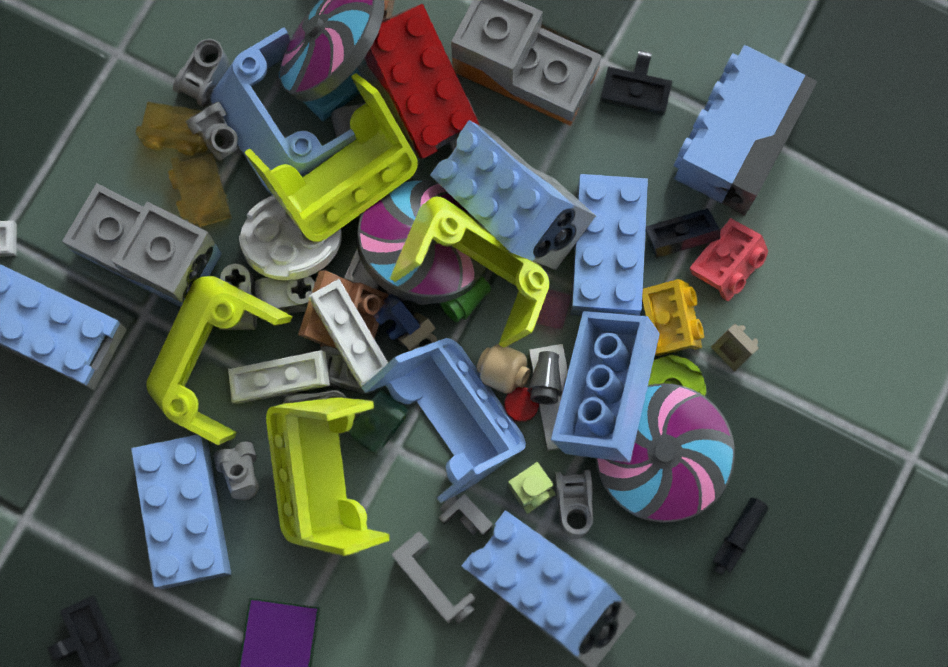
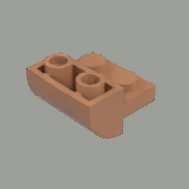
(365, 298)

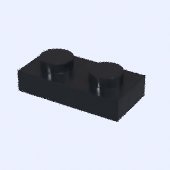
(682, 232)

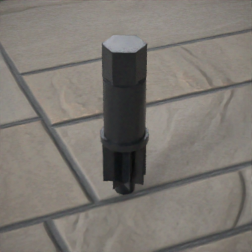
(739, 536)

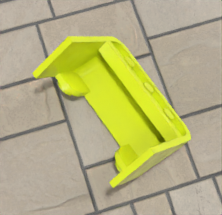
(350, 178)
(456, 228)
(207, 305)
(311, 476)

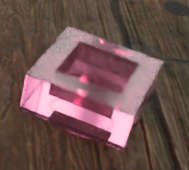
(554, 309)

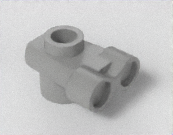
(212, 122)
(238, 470)

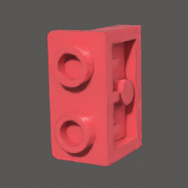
(731, 259)

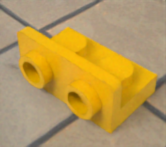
(673, 314)

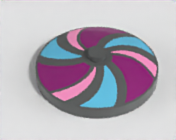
(329, 46)
(383, 232)
(677, 460)

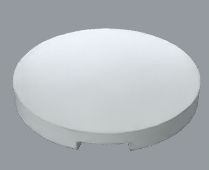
(278, 247)

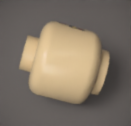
(503, 368)

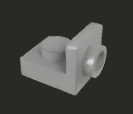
(472, 517)

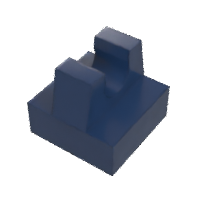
(396, 311)

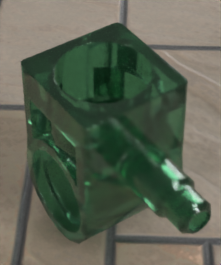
(379, 424)

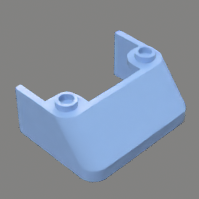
(252, 121)
(458, 407)

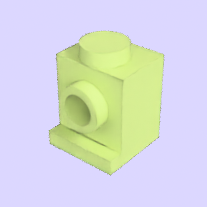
(532, 487)

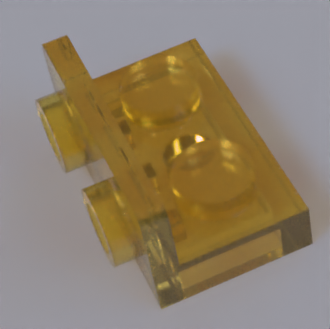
(166, 127)
(200, 190)

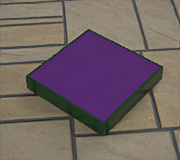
(279, 634)

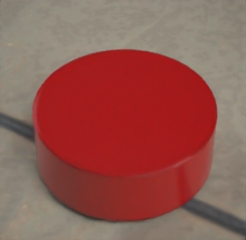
(520, 406)

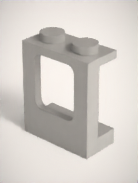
(406, 558)

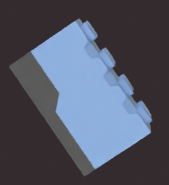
(742, 128)

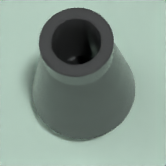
(546, 381)

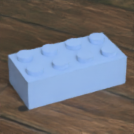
(611, 250)
(606, 386)
(180, 512)

